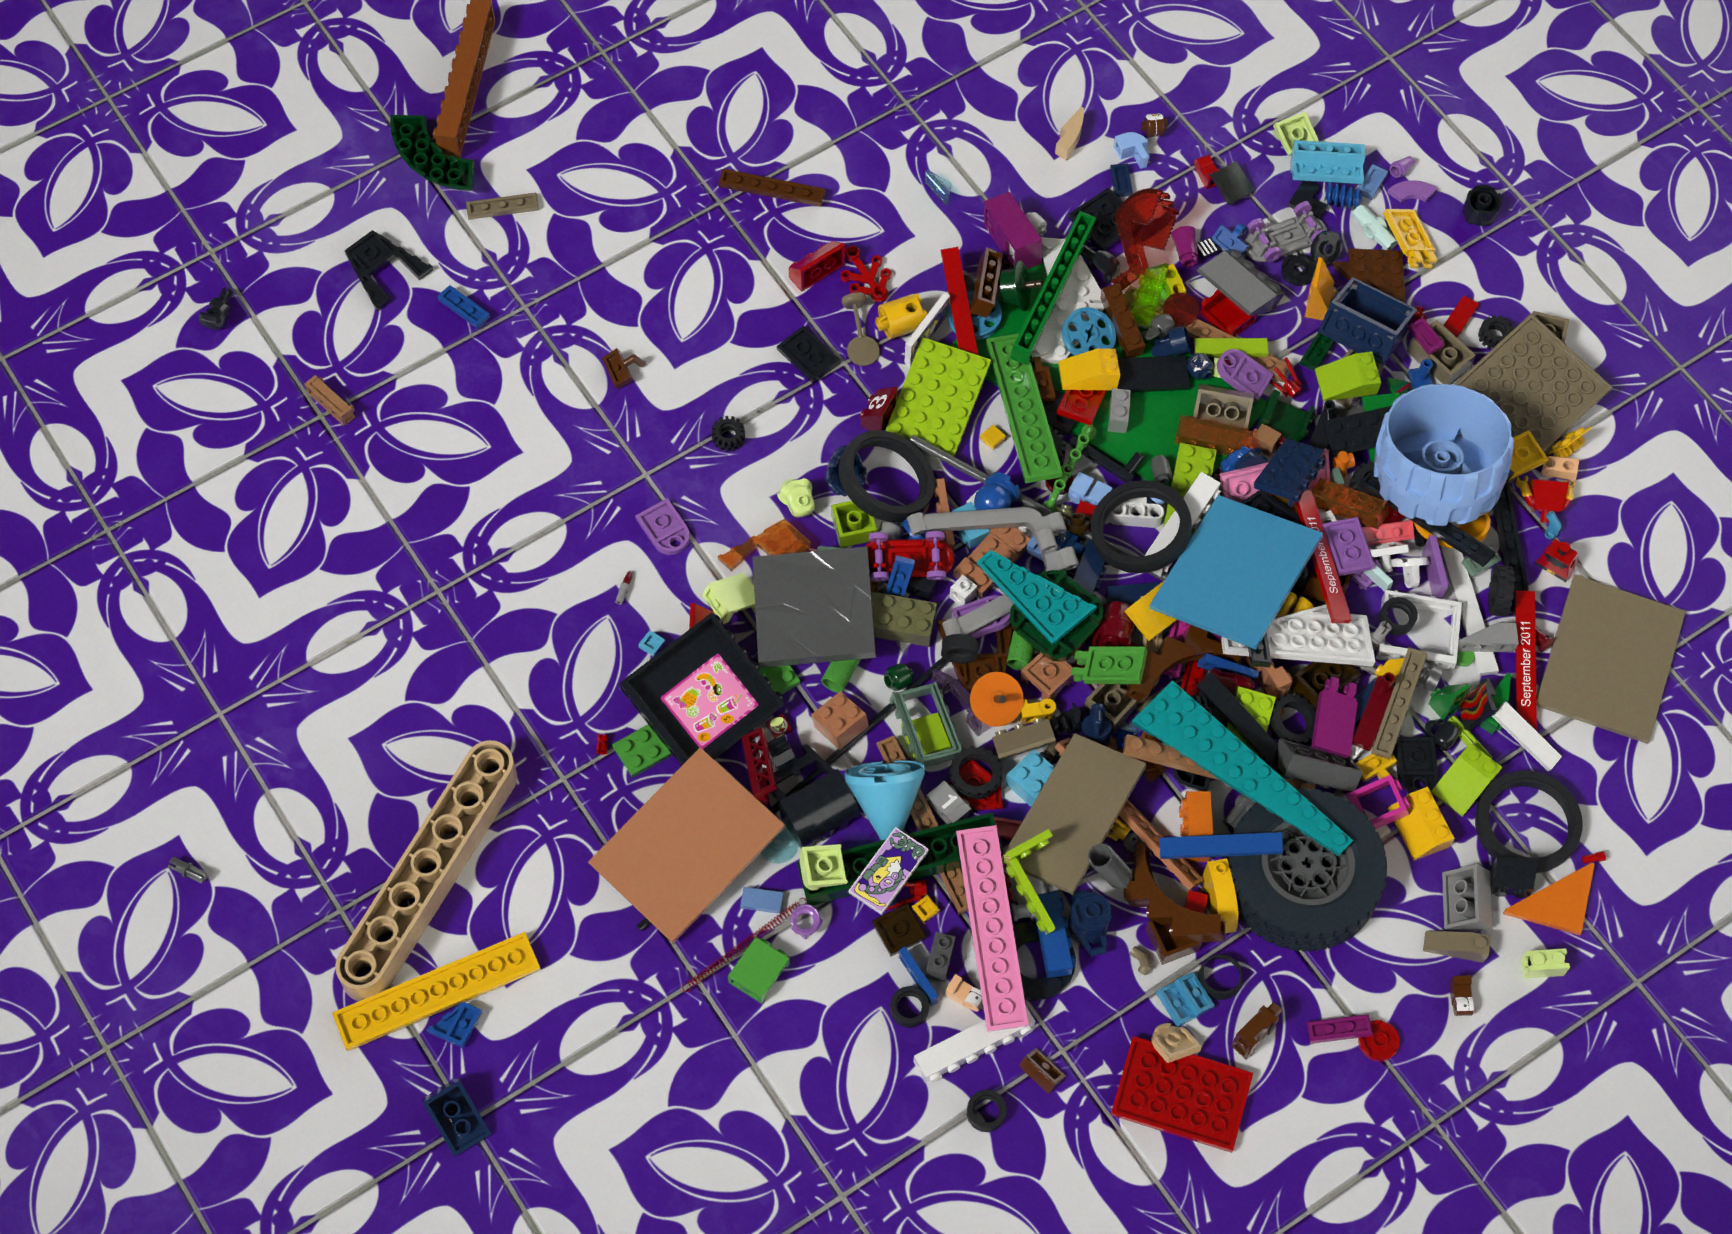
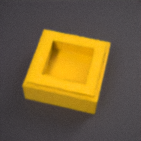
(992, 437)
(925, 909)

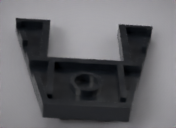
(372, 254)

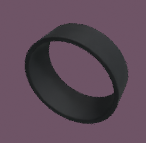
(1220, 995)

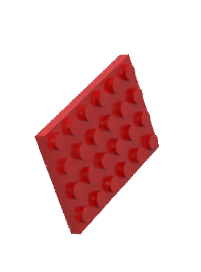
(1182, 1097)

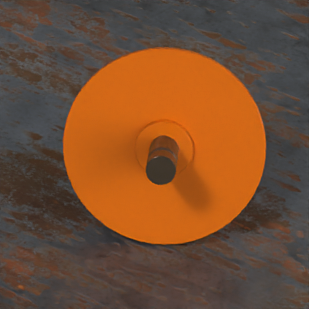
(996, 699)

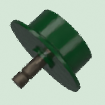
(1016, 286)

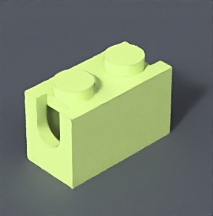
(1544, 963)

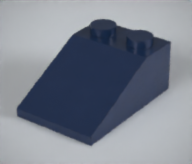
(456, 1116)

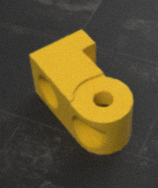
(1174, 282)
(1037, 710)

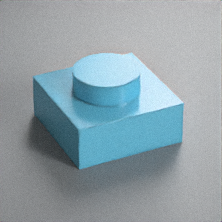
(652, 643)

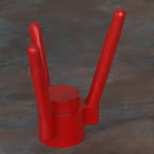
(1291, 387)
(916, 888)

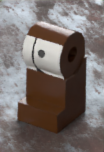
(1461, 995)

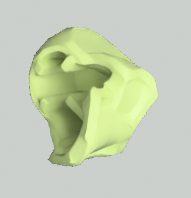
(797, 496)

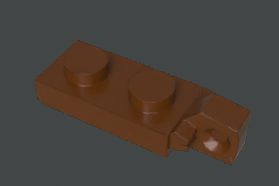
(1043, 380)

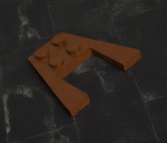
(985, 663)

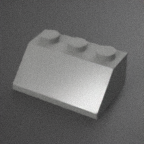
(1467, 899)

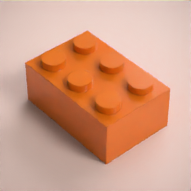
(1196, 817)

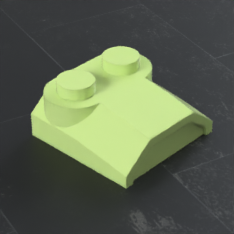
(1293, 129)
(822, 866)

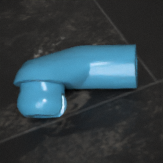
(1554, 526)

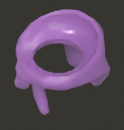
(805, 909)

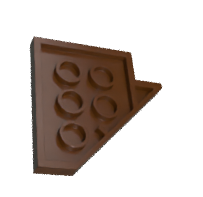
(1377, 269)

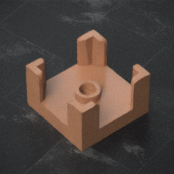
(1047, 675)

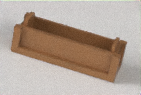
(329, 400)

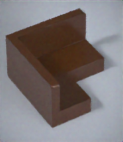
(1166, 946)

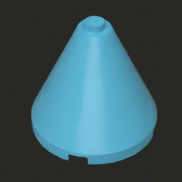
(886, 792)

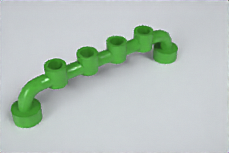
(1087, 434)

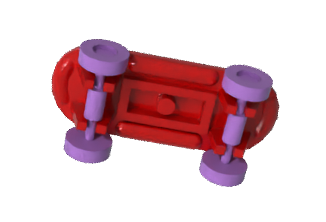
(931, 555)

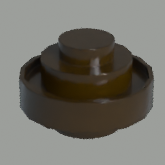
(1077, 523)

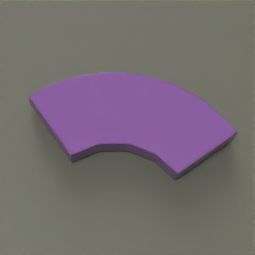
(1412, 189)

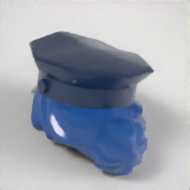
(1243, 458)

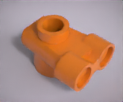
(1343, 461)

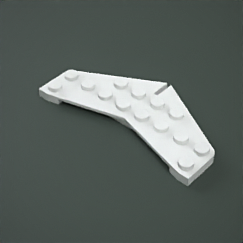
(1078, 292)

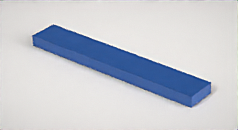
(1221, 845)

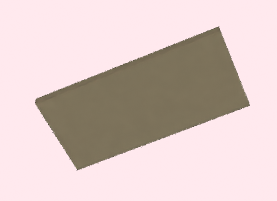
(1078, 809)

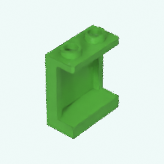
(758, 969)

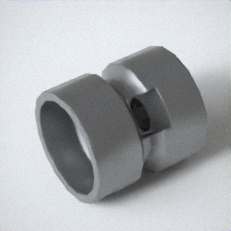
(1430, 677)

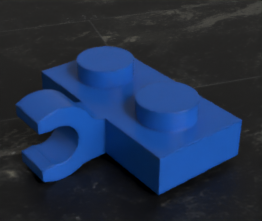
(1231, 240)

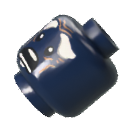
(1200, 366)

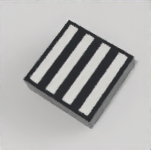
(1207, 248)

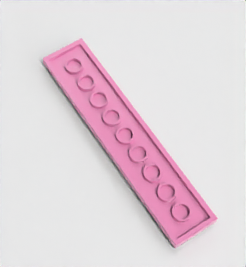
(992, 929)

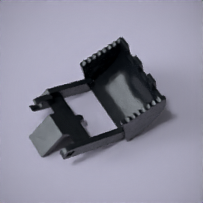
(818, 806)

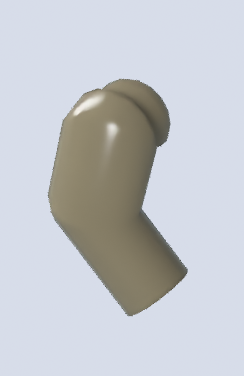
(1144, 960)

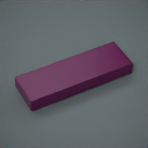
(1339, 1029)

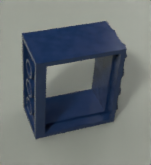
(1363, 319)

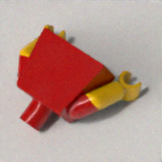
(1546, 495)

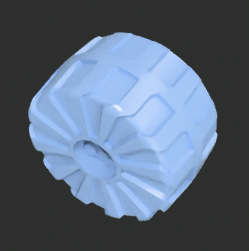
(1443, 454)

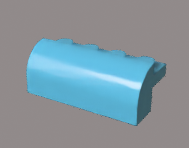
(1327, 162)

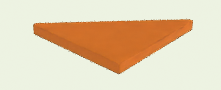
(1559, 904)

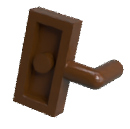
(618, 367)

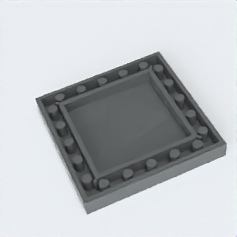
(813, 607)

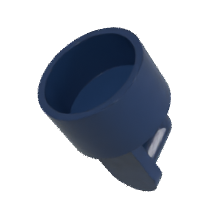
(1175, 343)
(1096, 725)

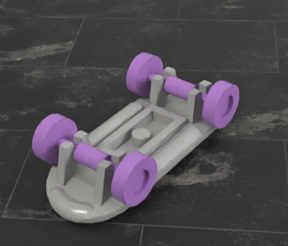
(1283, 237)

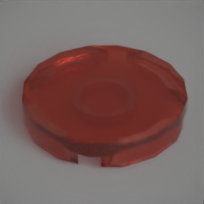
(1182, 308)

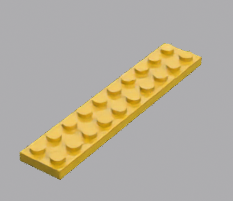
(435, 991)

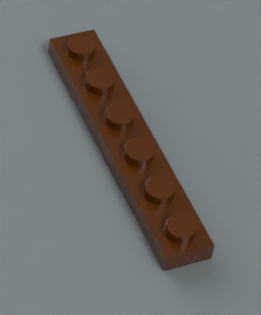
(771, 187)

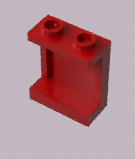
(1225, 314)

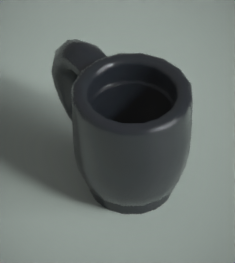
(1445, 734)

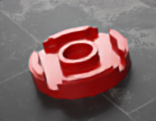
(1382, 1043)

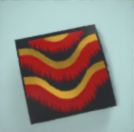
(1478, 705)

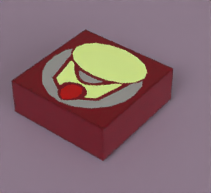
(778, 726)

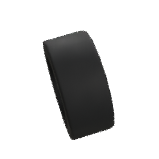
(1405, 605)
(959, 648)
(909, 991)
(990, 1095)

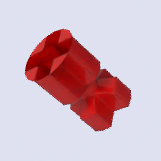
(601, 747)

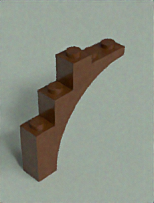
(1176, 652)
(1185, 924)

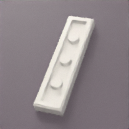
(1526, 736)

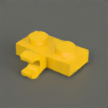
(1375, 766)

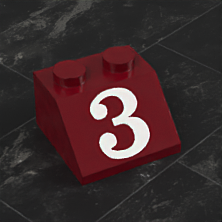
(879, 409)

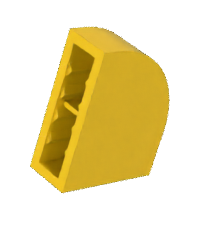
(1221, 892)

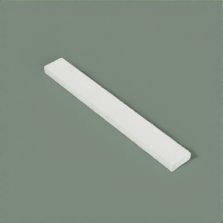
(1470, 610)

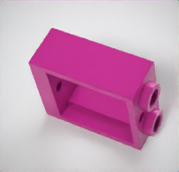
(1390, 816)

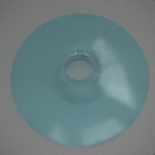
(781, 852)

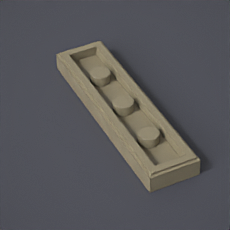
(502, 206)

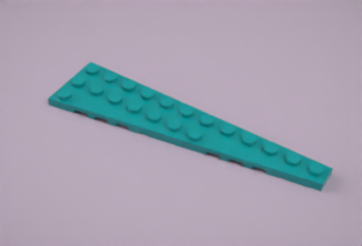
(1200, 737)

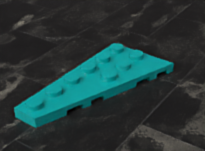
(1039, 600)

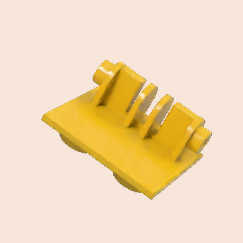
(1570, 444)

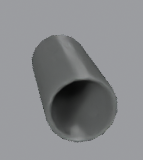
(1109, 865)

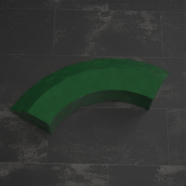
(426, 158)

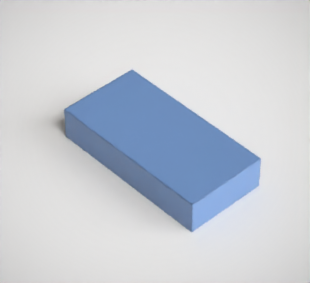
(1372, 181)
(761, 900)

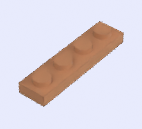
(942, 507)

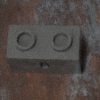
(940, 957)

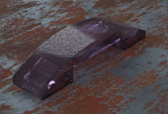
(946, 683)

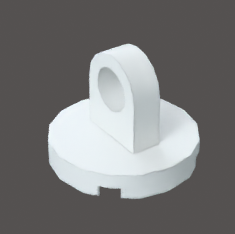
(1410, 569)

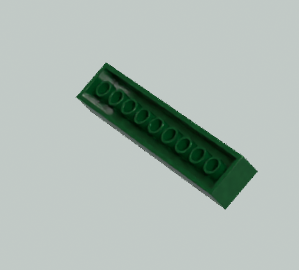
(942, 857)

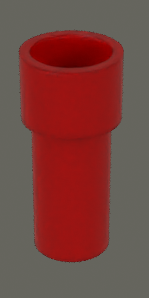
(1598, 856)

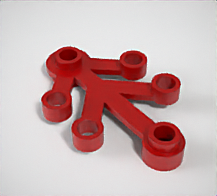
(866, 276)

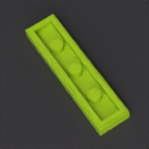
(1217, 346)

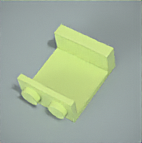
(730, 595)

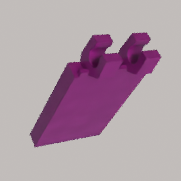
(1335, 719)

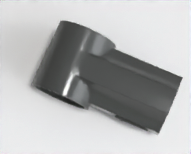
(1242, 805)

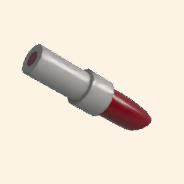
(624, 587)

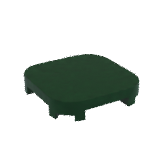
(1076, 637)

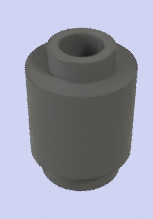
(1161, 469)

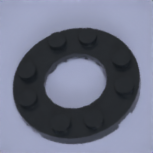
(1044, 987)

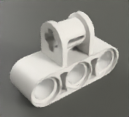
(1141, 507)

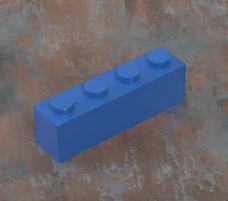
(1056, 944)

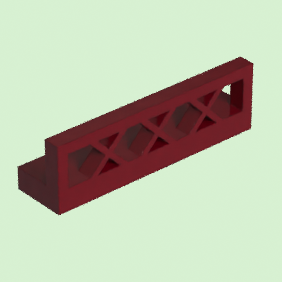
(755, 763)

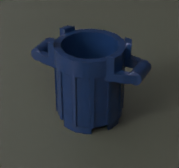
(1089, 921)

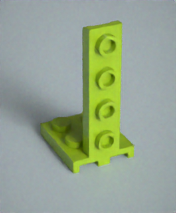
(1024, 886)

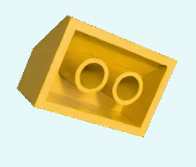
(1425, 827)

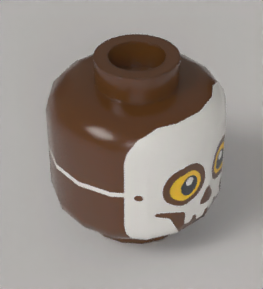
(1154, 125)

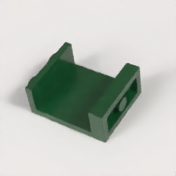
(1286, 418)

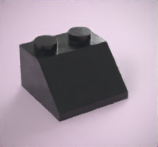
(1513, 876)

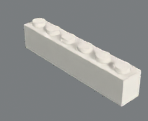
(1198, 501)
(965, 1048)

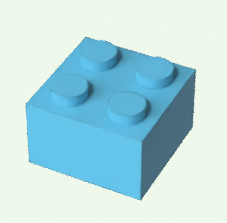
(1029, 776)

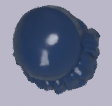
(832, 472)

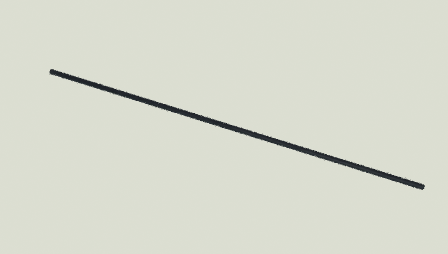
(838, 753)

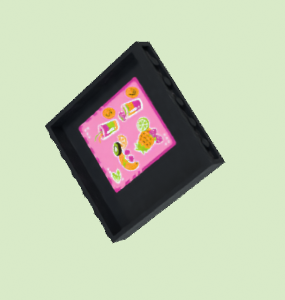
(701, 692)

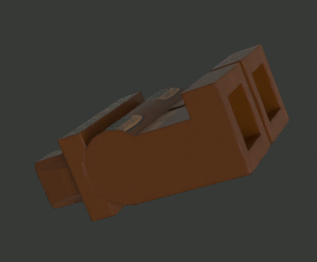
(1256, 1030)

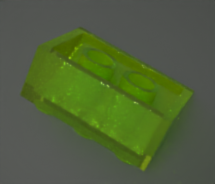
(1148, 294)

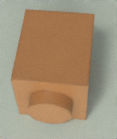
(1265, 439)

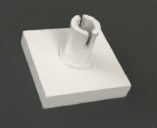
(1385, 551)

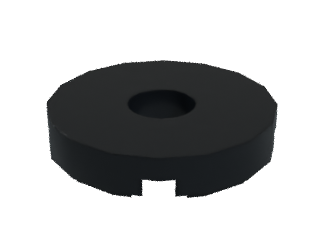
(1321, 241)
(1298, 278)

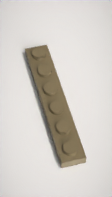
(1399, 703)

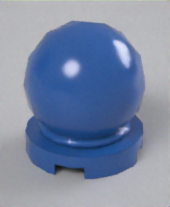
(996, 493)

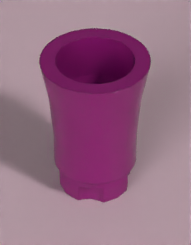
(1185, 243)

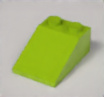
(1349, 377)
(1466, 779)

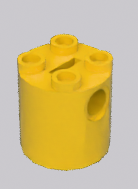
(900, 316)

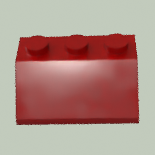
(817, 265)

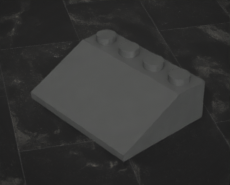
(1242, 282)

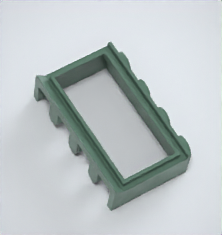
(909, 730)

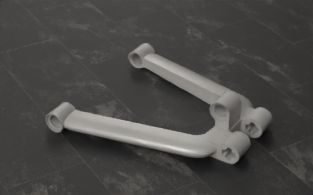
(1042, 528)

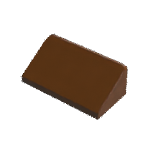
(1042, 1070)

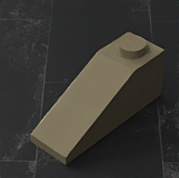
(1458, 944)

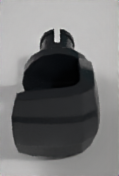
(1104, 262)
(218, 313)
(1067, 722)

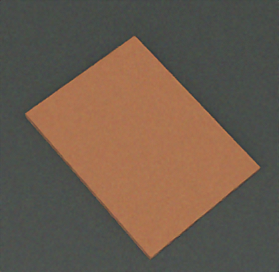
(686, 845)

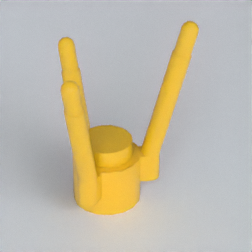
(1120, 830)

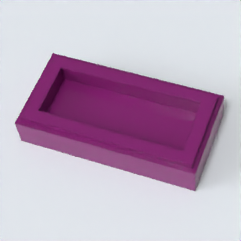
(1425, 336)

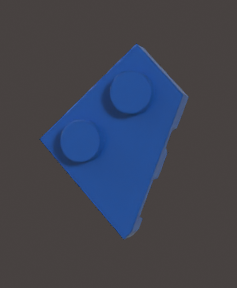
(457, 1025)

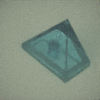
(939, 186)

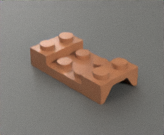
(1005, 541)
(1273, 681)

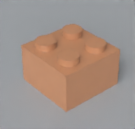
(840, 720)

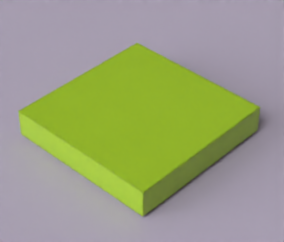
(930, 734)

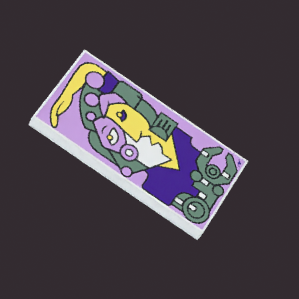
(927, 327)
(888, 871)

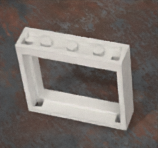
(1432, 604)

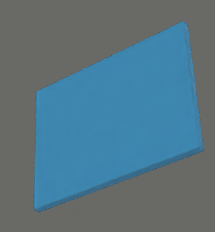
(1236, 571)

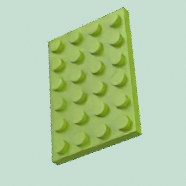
(939, 395)

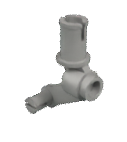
(1377, 638)

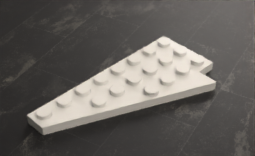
(1315, 638)

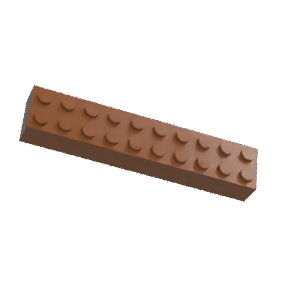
(465, 77)

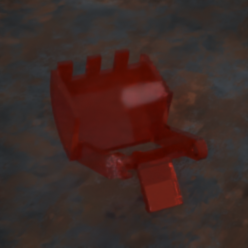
(1140, 223)

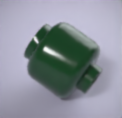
(898, 677)

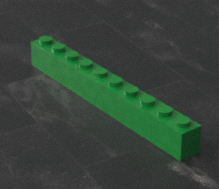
(1052, 288)

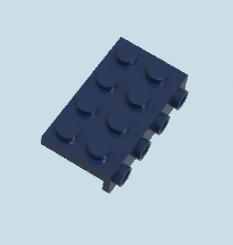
(1291, 470)

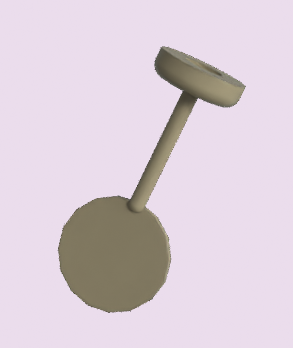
(861, 349)

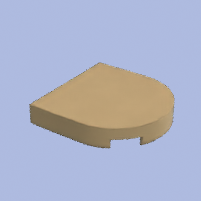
(1174, 1042)

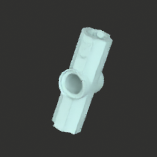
(1374, 227)

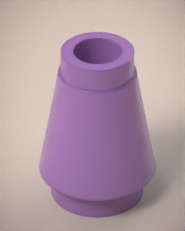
(1400, 167)

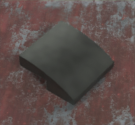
(1232, 183)

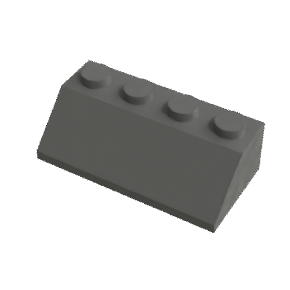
(1317, 766)

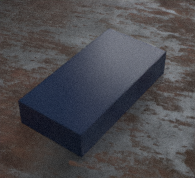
(1121, 180)

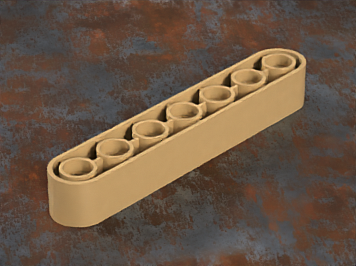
(427, 888)

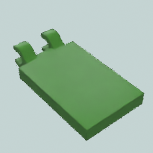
(1110, 665)

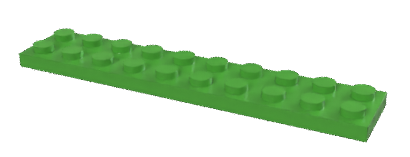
(1024, 412)
(644, 749)

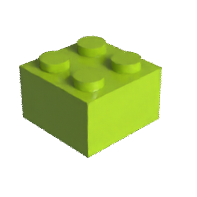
(851, 524)

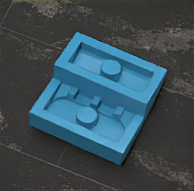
(1185, 999)

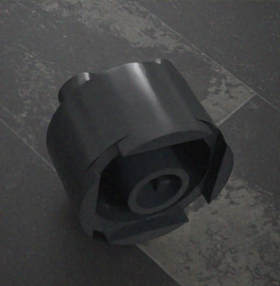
(1482, 205)

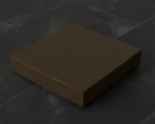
(898, 929)

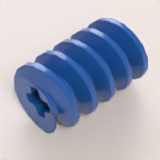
(1343, 196)

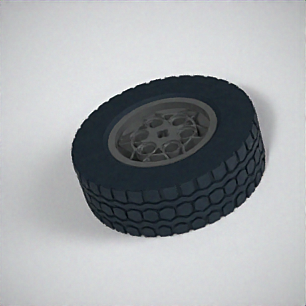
(1312, 913)

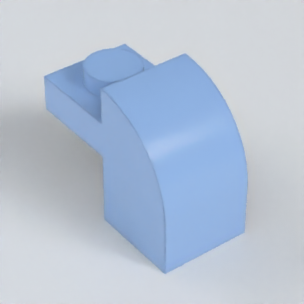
(1131, 145)

